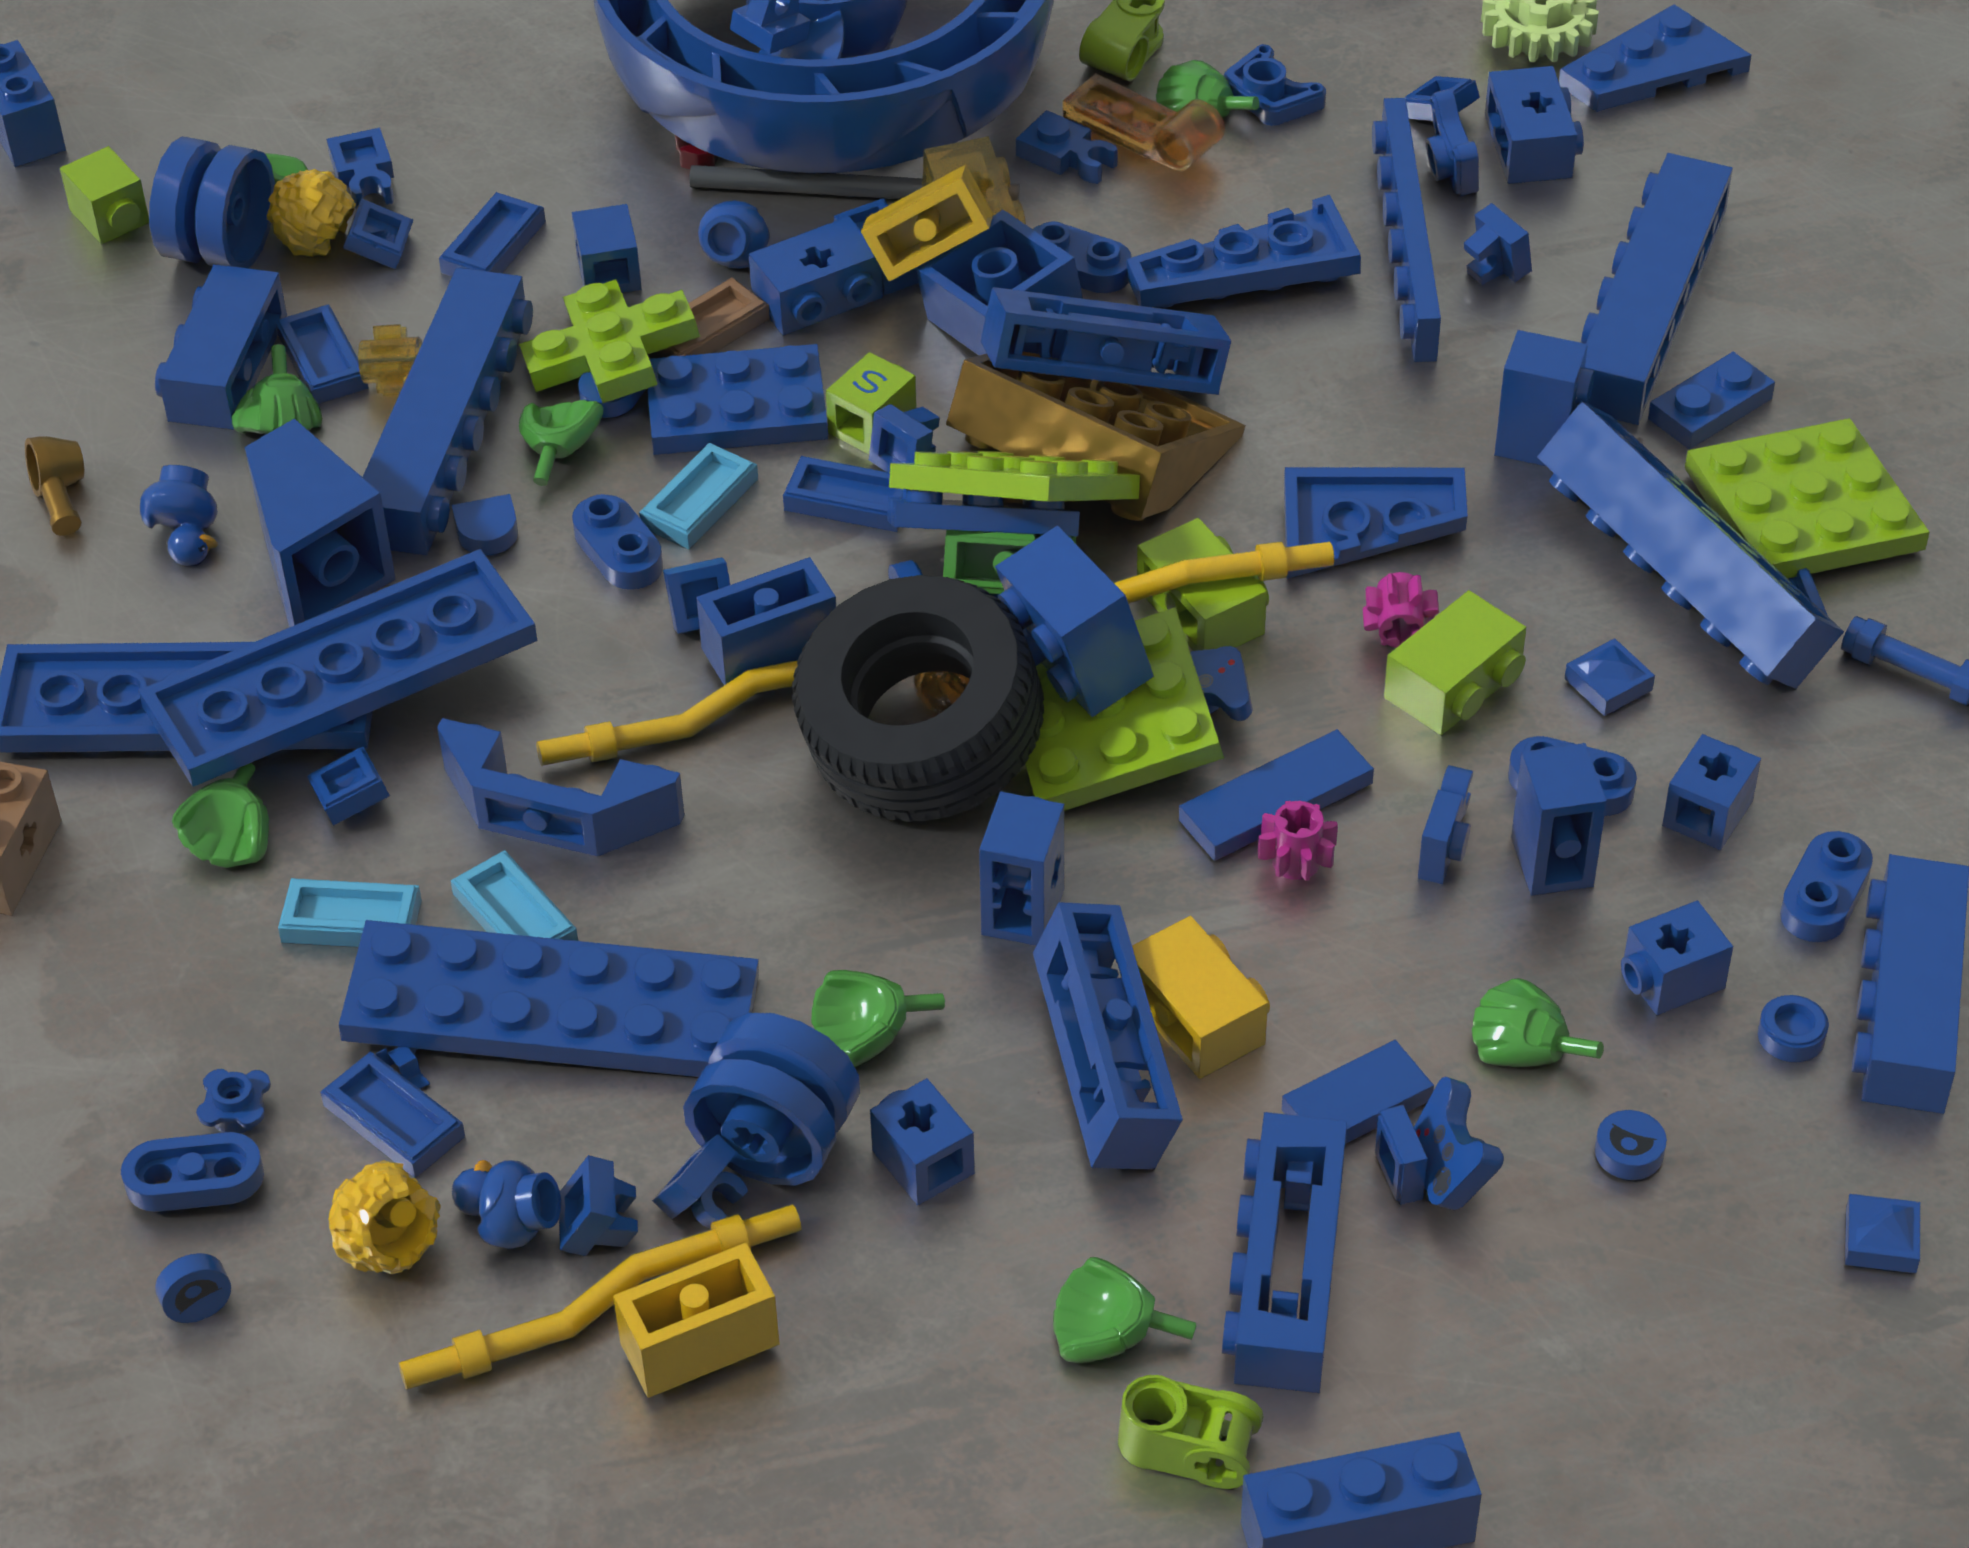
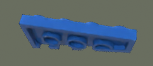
(1238, 261)

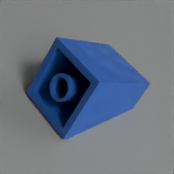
(317, 523)

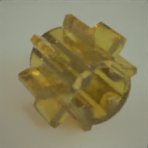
(387, 358)

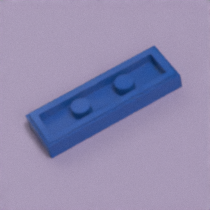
(1312, 773)

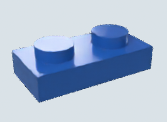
(1711, 400)

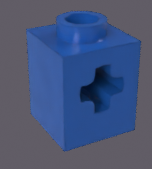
(607, 247)
(1717, 779)
(1676, 958)
(922, 1141)

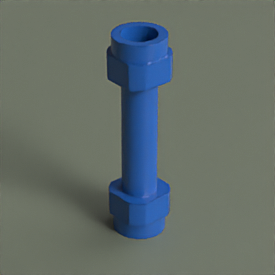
(1869, 641)

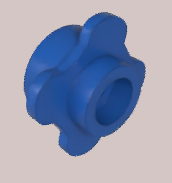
(238, 1113)

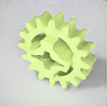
(1540, 26)

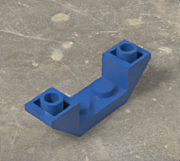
(632, 807)

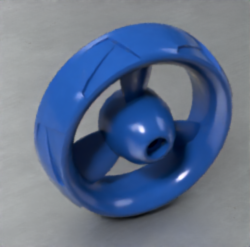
(837, 96)

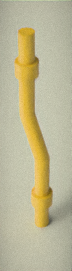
(1268, 561)
(604, 741)
(473, 1353)

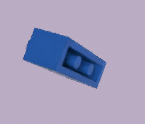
(221, 346)
(1371, 1498)

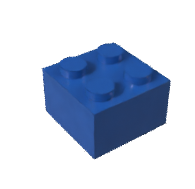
(1005, 256)
(1074, 621)

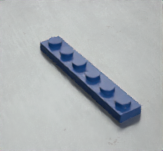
(1409, 239)

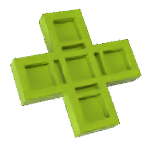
(609, 340)

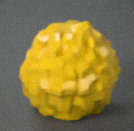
(309, 211)
(382, 1219)

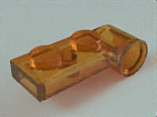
(1145, 125)

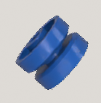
(211, 203)
(773, 1097)

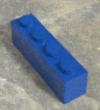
(1914, 984)

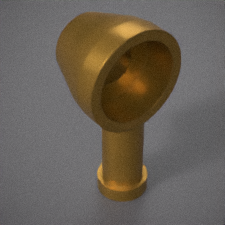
(51, 468)

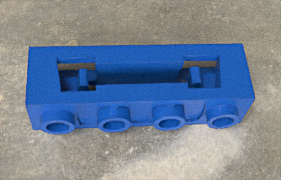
(1105, 341)
(1106, 1036)
(1275, 1345)

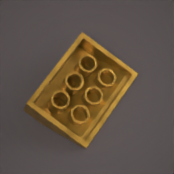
(1140, 427)

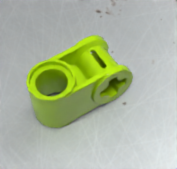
(1123, 37)
(1190, 1432)

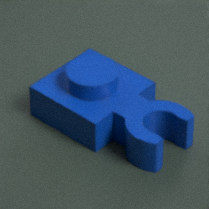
(1061, 144)
(363, 164)
(1444, 834)

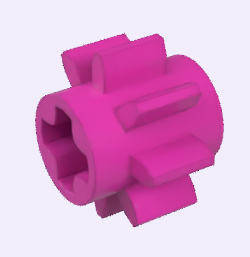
(1398, 607)
(1297, 840)

